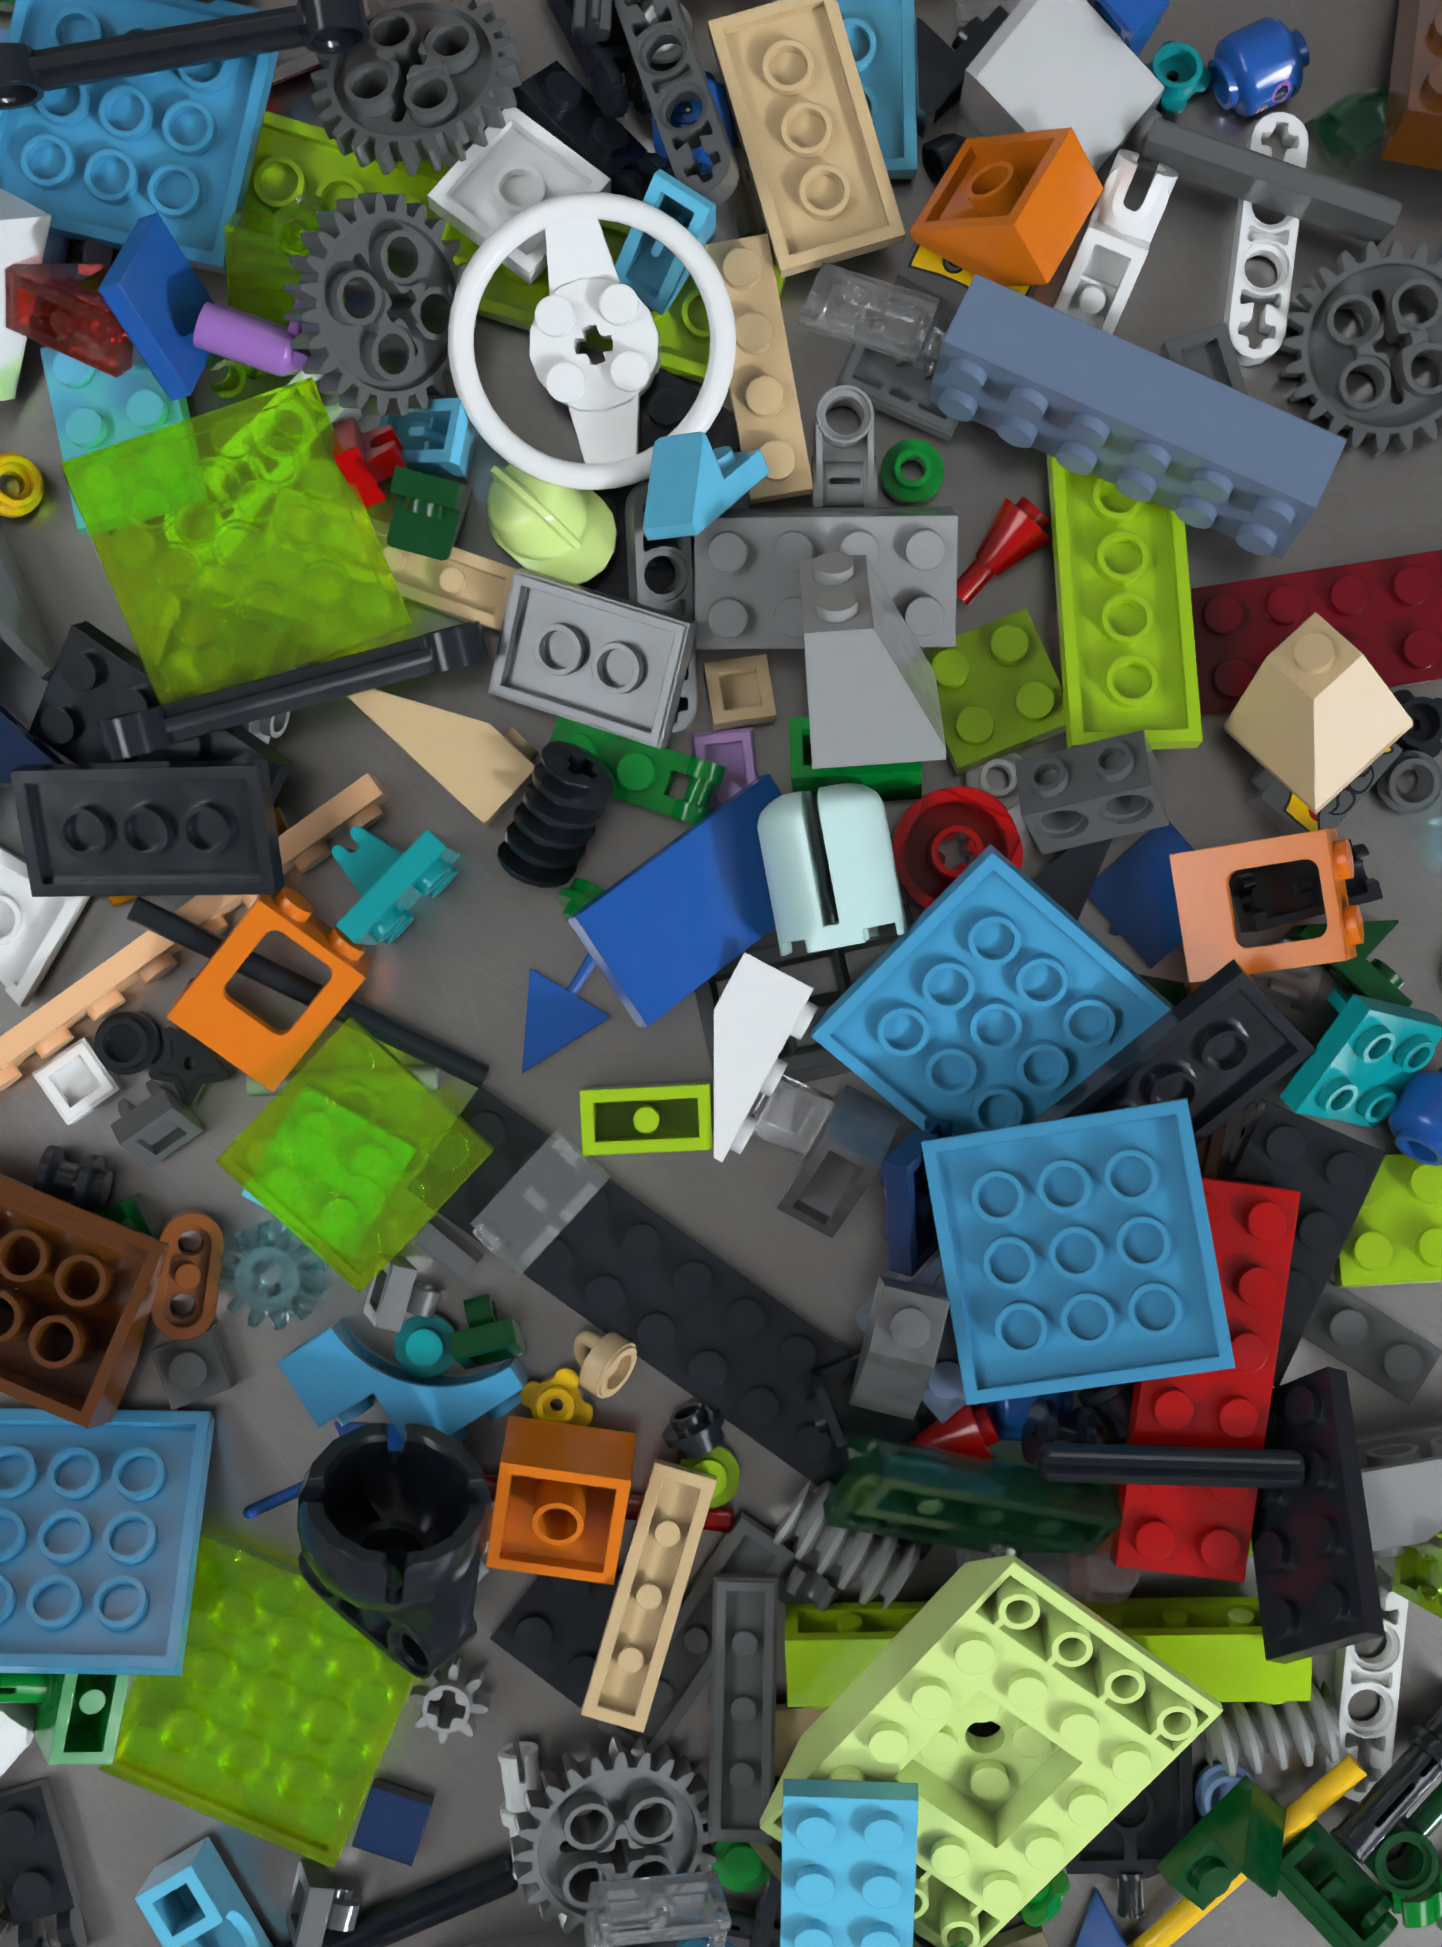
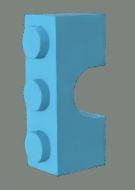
(198, 1903)

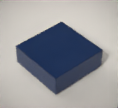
(392, 1822)

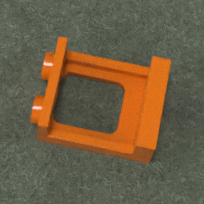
(1208, 914)
(235, 1031)

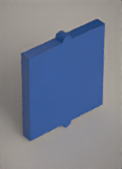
(1140, 896)

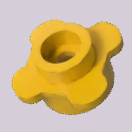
(561, 1386)

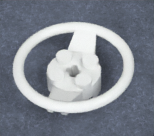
(585, 300)

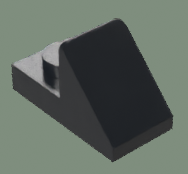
(942, 67)

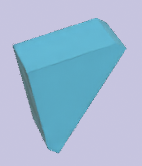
(646, 262)
(437, 439)

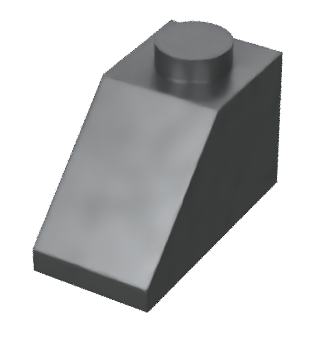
(840, 1162)
(899, 1347)

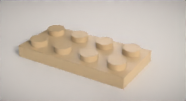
(806, 133)

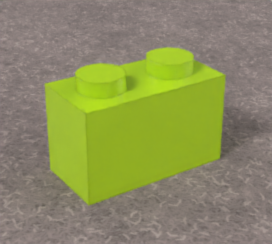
(646, 1118)

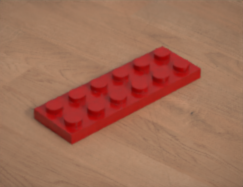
(1211, 1527)

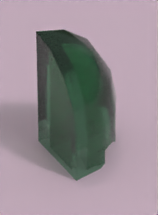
(1351, 126)

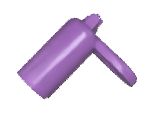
(249, 339)

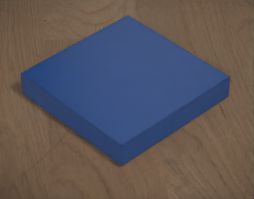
(158, 304)

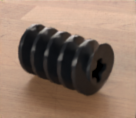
(556, 816)

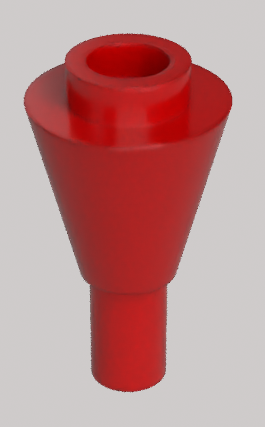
(1009, 539)
(966, 1432)

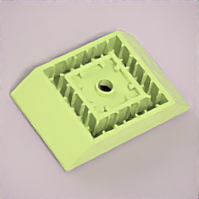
(1003, 1813)

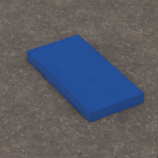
(684, 908)

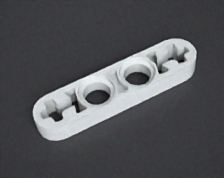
(1265, 240)
(1376, 1674)

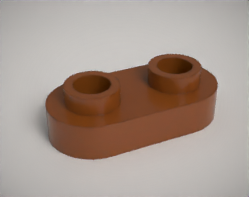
(189, 1274)

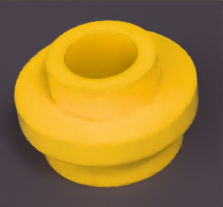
(29, 481)

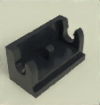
(1293, 891)

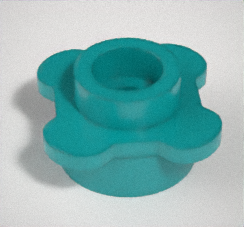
(1185, 64)

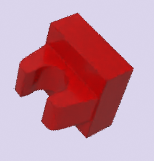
(367, 458)

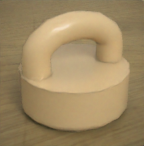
(607, 1364)

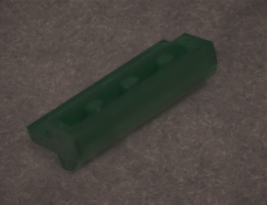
(966, 1501)

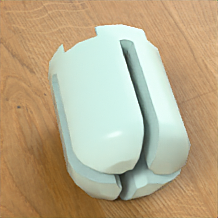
(830, 867)

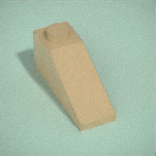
(460, 752)

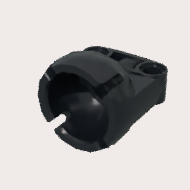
(397, 1540)

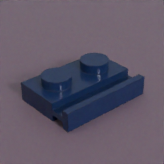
(909, 1211)

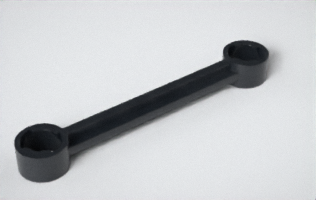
(312, 24)
(292, 690)

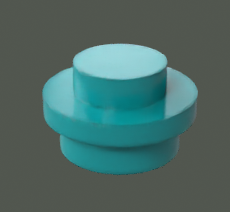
(424, 1346)

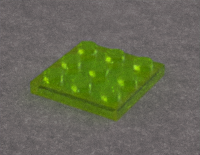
(355, 1154)

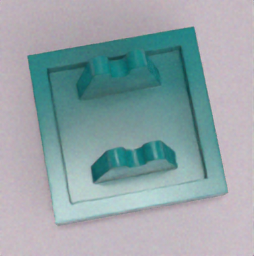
(391, 882)
(1363, 1060)

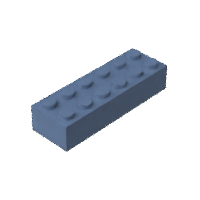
(1132, 418)

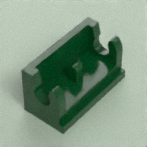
(1334, 1891)

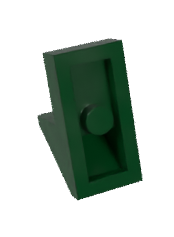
(426, 513)
(1357, 974)
(1234, 1837)

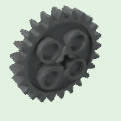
(419, 83)
(379, 303)
(1328, 357)
(614, 1835)

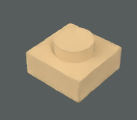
(739, 692)

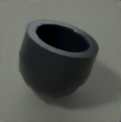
(939, 154)

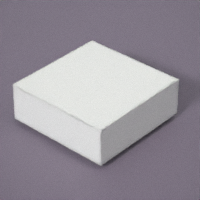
(77, 1081)

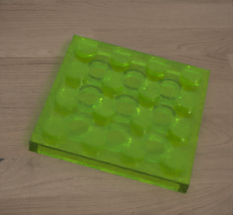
(236, 544)
(271, 1711)

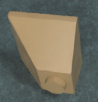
(1317, 714)

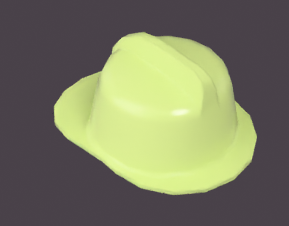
(550, 526)

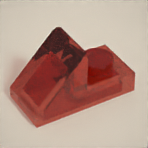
(67, 313)

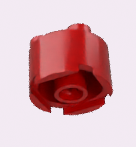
(939, 819)

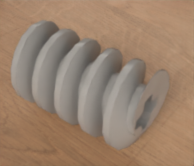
(859, 1553)
(1273, 1730)

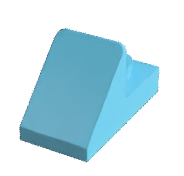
(695, 484)

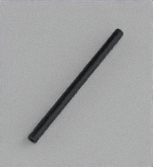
(304, 990)

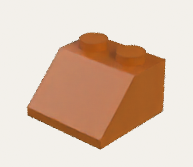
(1010, 205)
(561, 1500)

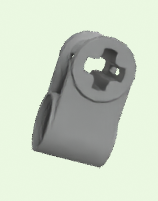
(844, 464)

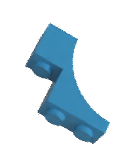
(338, 1373)

